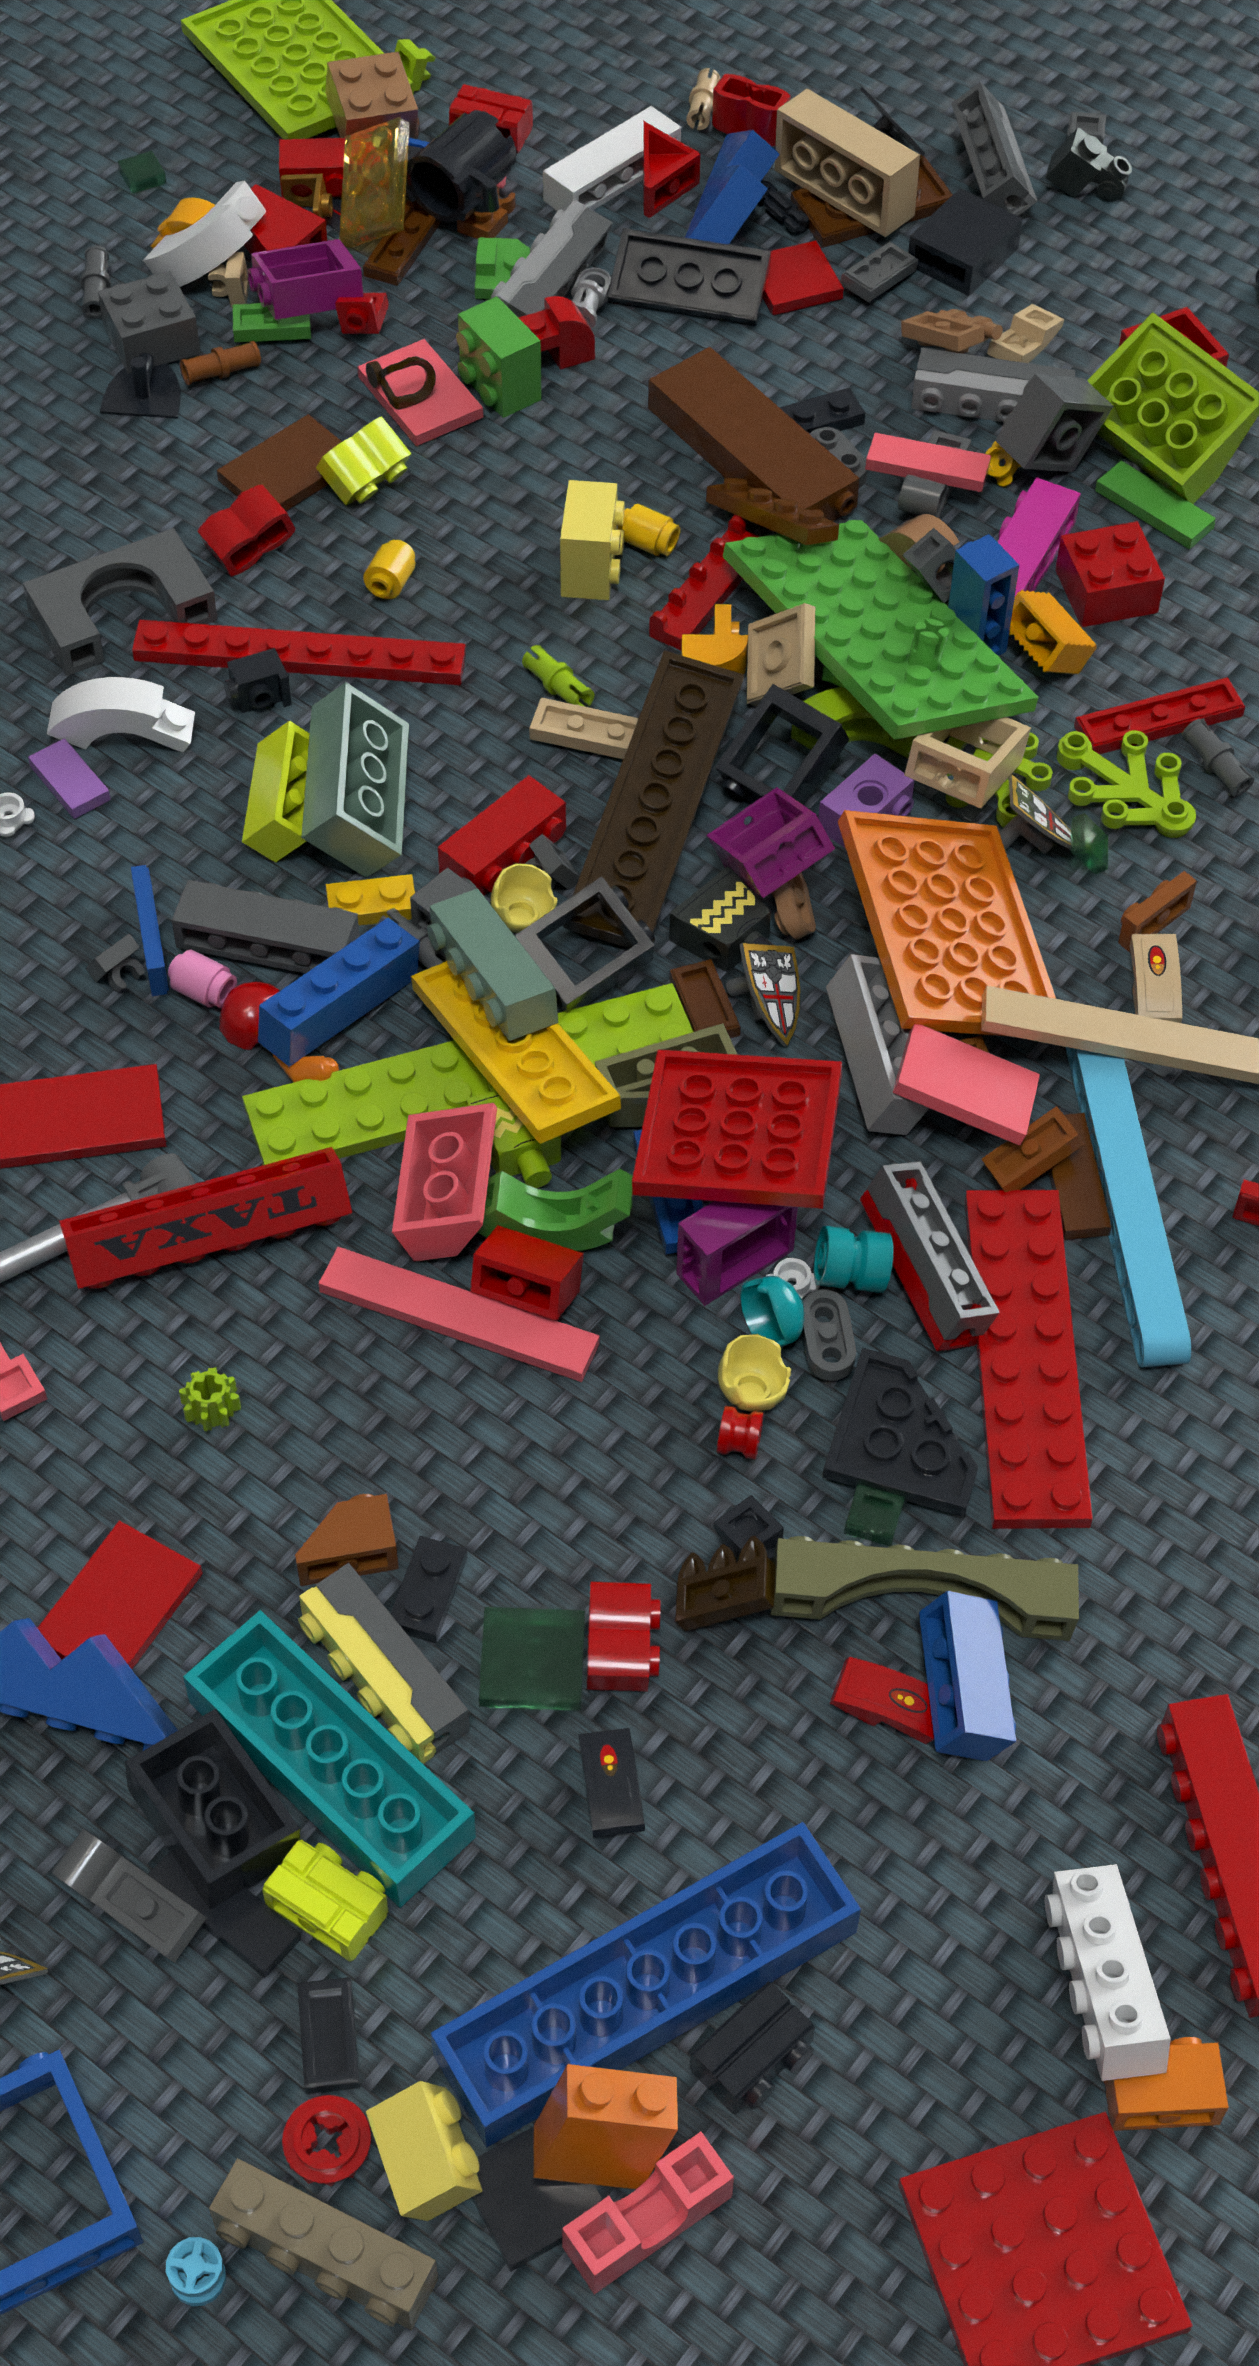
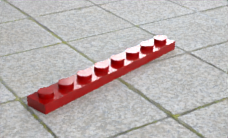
(302, 651)

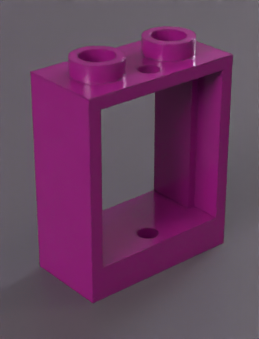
(304, 278)
(755, 850)
(731, 1244)

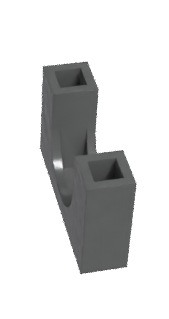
(149, 566)

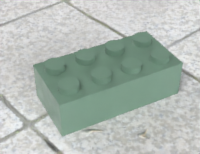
(355, 780)

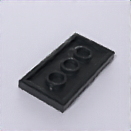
(689, 276)

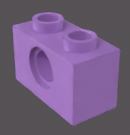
(871, 789)

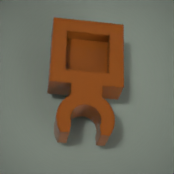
(488, 223)

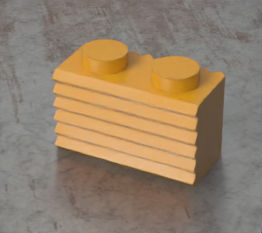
(1050, 633)

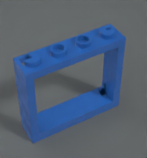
(90, 2245)

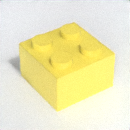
(591, 540)

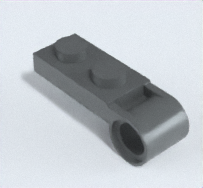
(924, 495)
(129, 1895)

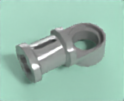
(588, 294)

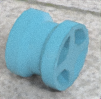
(195, 2258)

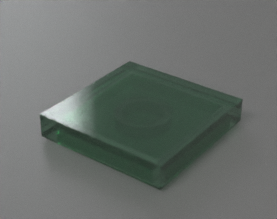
(532, 1658)

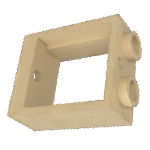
(973, 777)

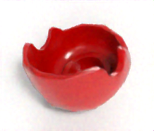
(241, 1013)

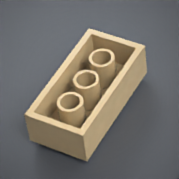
(846, 162)

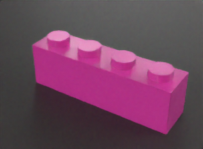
(1036, 529)

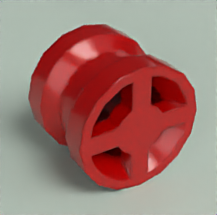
(740, 1432)

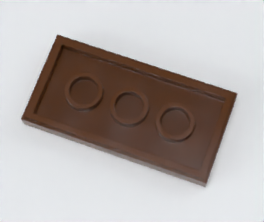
(834, 226)

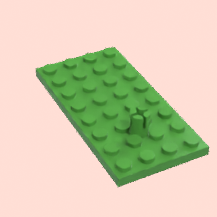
(883, 631)

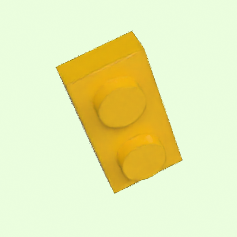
(373, 897)

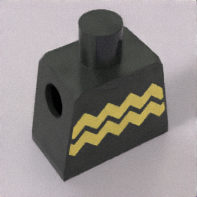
(719, 920)

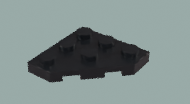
(899, 1439)

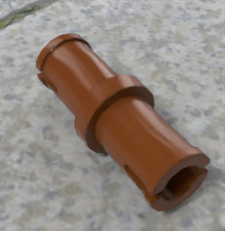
(220, 362)

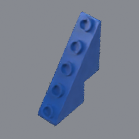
(732, 187)
(84, 1689)

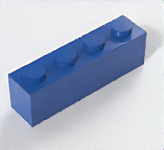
(338, 991)

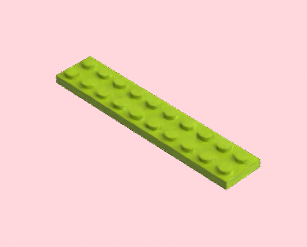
(372, 1101)

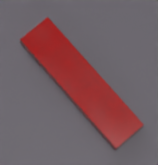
(1161, 714)

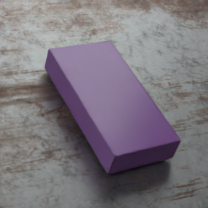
(69, 778)

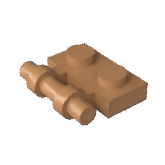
(950, 330)

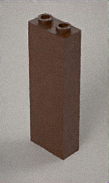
(749, 435)

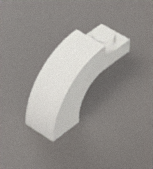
(210, 239)
(119, 706)

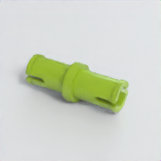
(557, 677)

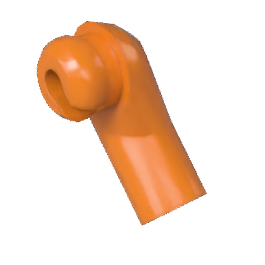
(310, 1068)

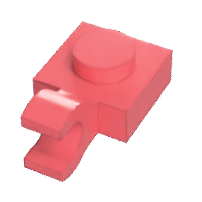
(18, 1385)

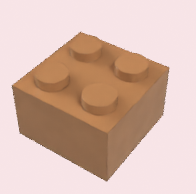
(369, 93)

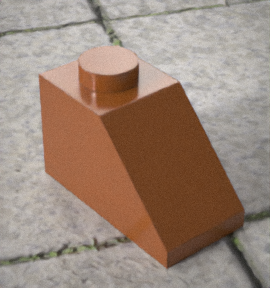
(351, 1533)

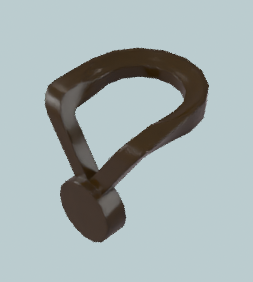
(377, 375)

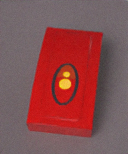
(884, 1695)

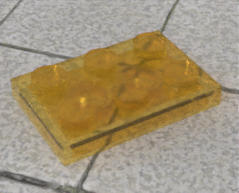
(374, 182)

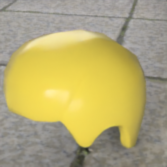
(522, 896)
(753, 1373)

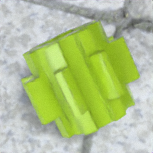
(210, 1399)

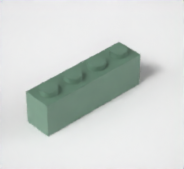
(492, 964)

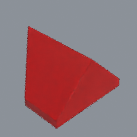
(668, 169)

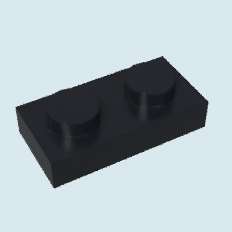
(833, 410)
(428, 1588)

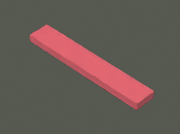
(459, 1314)

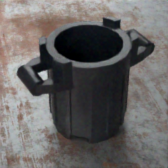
(460, 168)

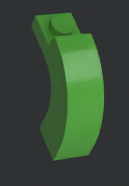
(569, 1219)

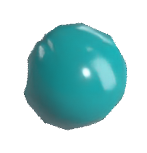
(773, 1309)

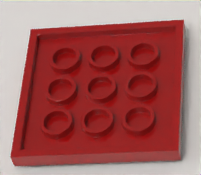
(738, 1129)
(1045, 2251)

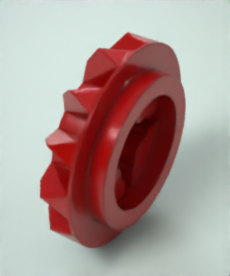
(332, 2115)

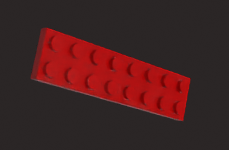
(1028, 1363)

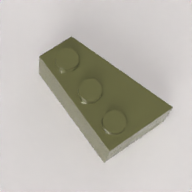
(633, 1070)

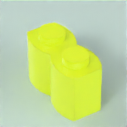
(364, 461)

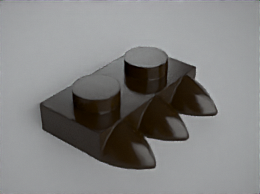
(726, 1588)

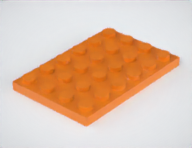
(942, 916)

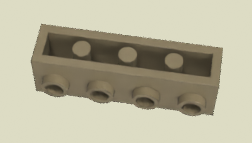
(324, 2245)

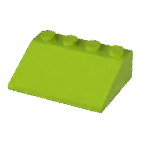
(1174, 408)

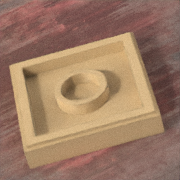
(781, 652)

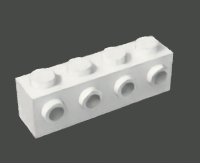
(1108, 1973)

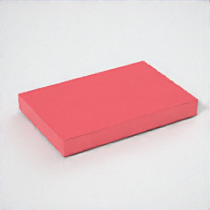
(442, 411)
(966, 1084)

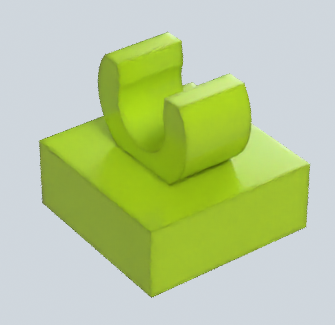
(414, 61)

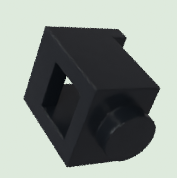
(257, 681)

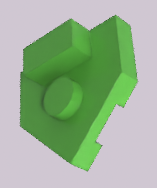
(495, 262)

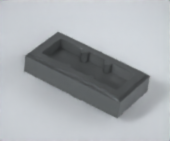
(879, 271)

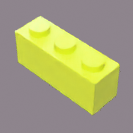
(277, 793)

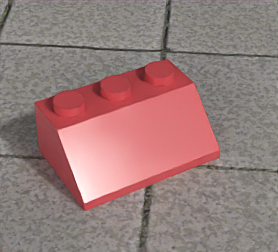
(444, 1180)

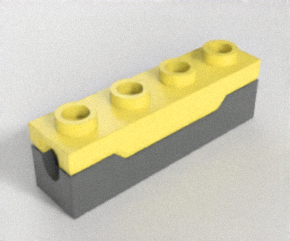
(383, 1664)

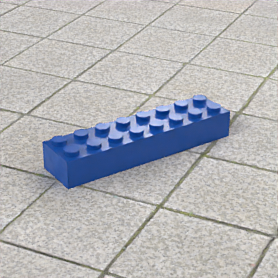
(646, 1980)

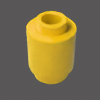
(649, 530)
(390, 569)

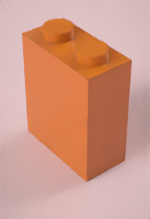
(605, 2127)

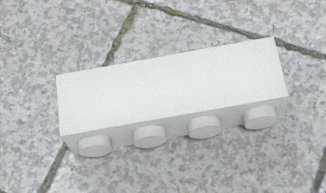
(604, 165)

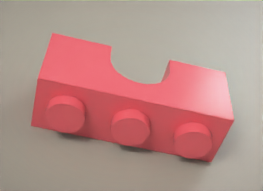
(625, 2232)

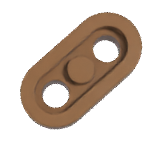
(794, 908)

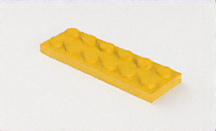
(537, 1075)

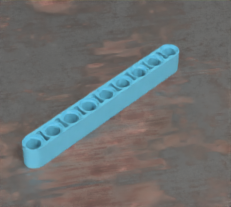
(1137, 1229)

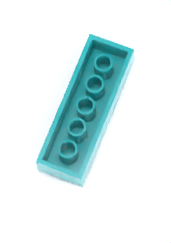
(332, 1758)

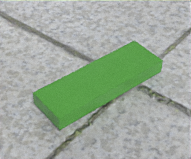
(1155, 504)

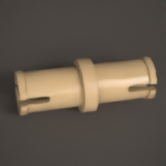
(702, 99)

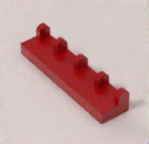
(708, 584)

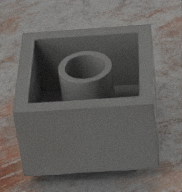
(149, 319)
(1053, 422)

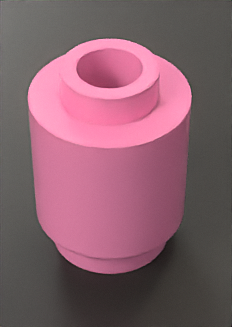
(201, 978)

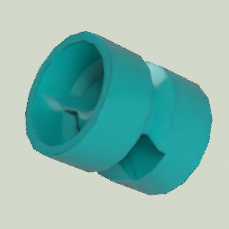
(853, 1259)

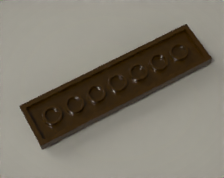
(658, 791)

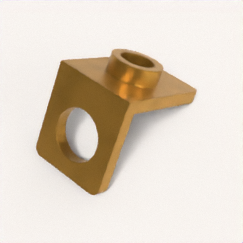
(319, 198)

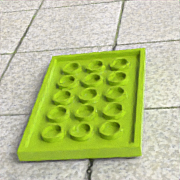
(280, 56)

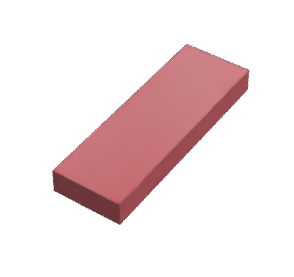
(929, 461)

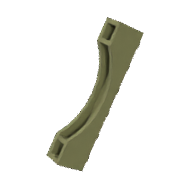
(820, 1577)

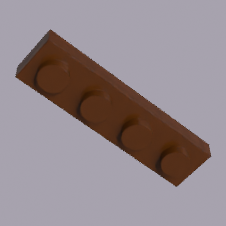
(773, 513)

